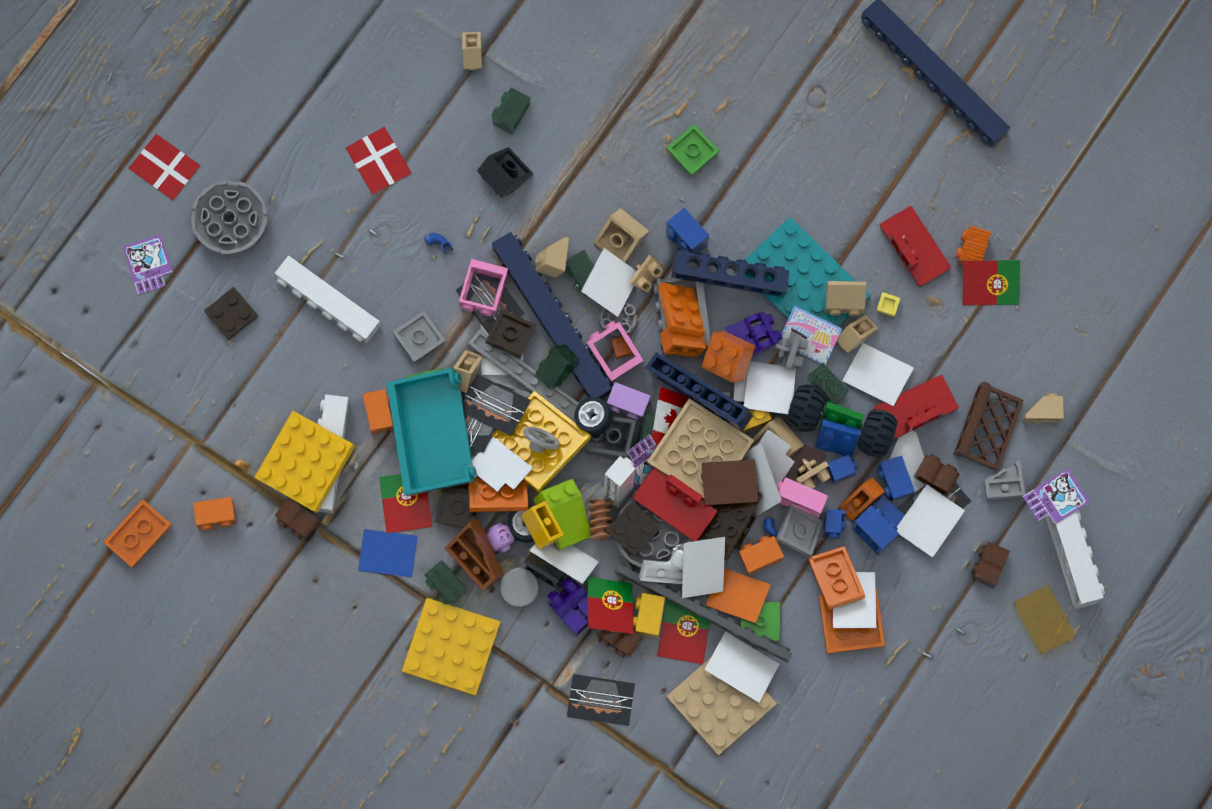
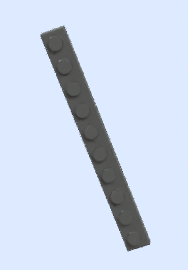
(711, 616)

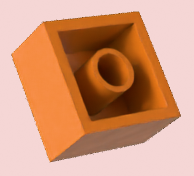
(728, 356)

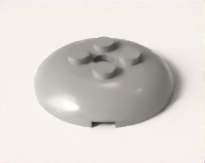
(226, 200)
(658, 547)

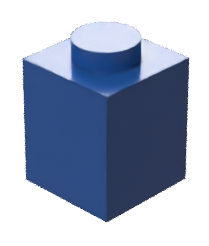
(842, 469)

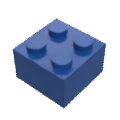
(686, 232)
(875, 530)

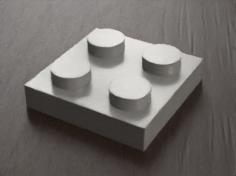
(419, 337)
(799, 530)

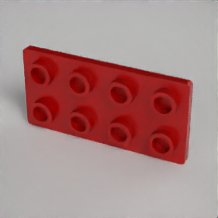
(915, 246)
(920, 405)
(675, 503)

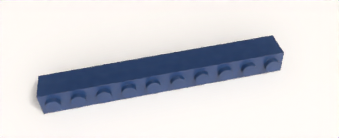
(935, 73)
(550, 315)

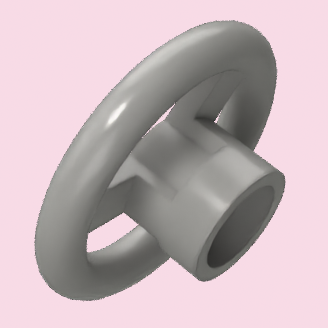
(540, 439)

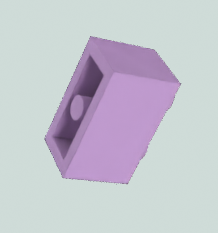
(628, 401)

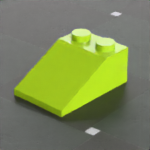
(568, 510)

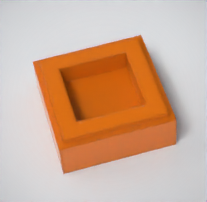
(621, 347)

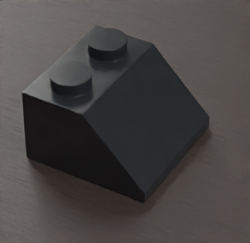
(504, 172)
(544, 570)

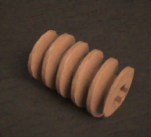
(600, 519)

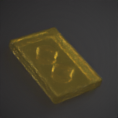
(1044, 619)

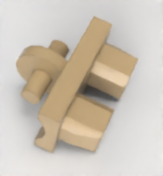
(647, 273)
(820, 470)

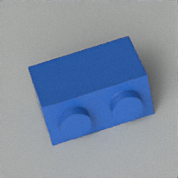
(895, 478)

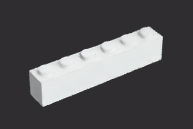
(327, 299)
(333, 419)
(619, 481)

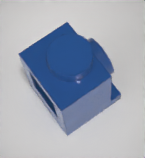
(834, 523)

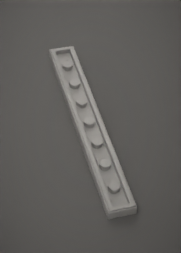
(523, 374)

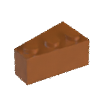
(475, 555)

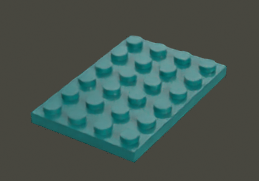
(808, 269)

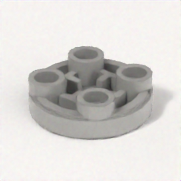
(627, 318)
(519, 587)

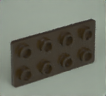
(733, 523)

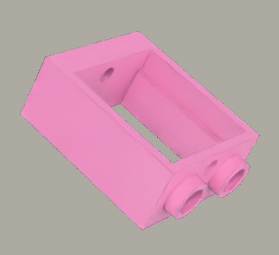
(489, 270)
(625, 367)
(801, 497)

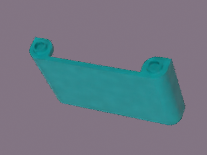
(431, 432)

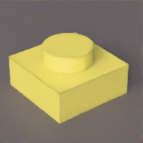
(888, 304)

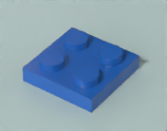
(837, 438)

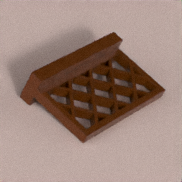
(972, 422)

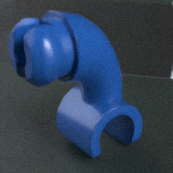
(437, 238)
(769, 527)

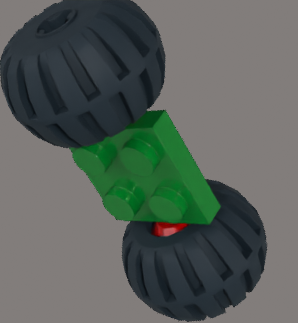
(807, 409)

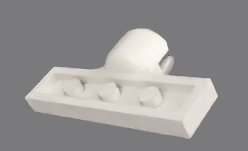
(664, 571)

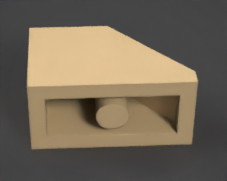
(472, 50)
(553, 258)
(856, 333)
(468, 368)
(1046, 410)

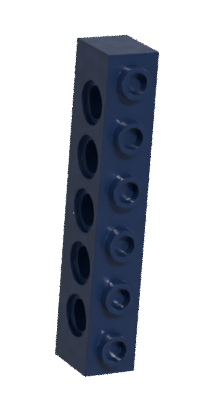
(720, 278)
(699, 391)

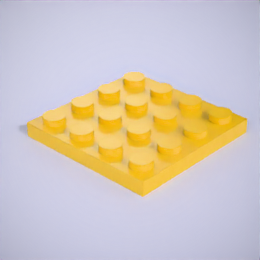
(305, 461)
(550, 462)
(451, 646)

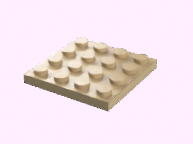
(696, 439)
(717, 709)

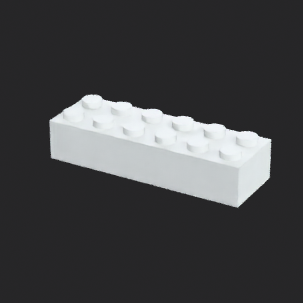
(1076, 561)

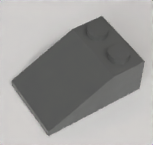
(616, 440)

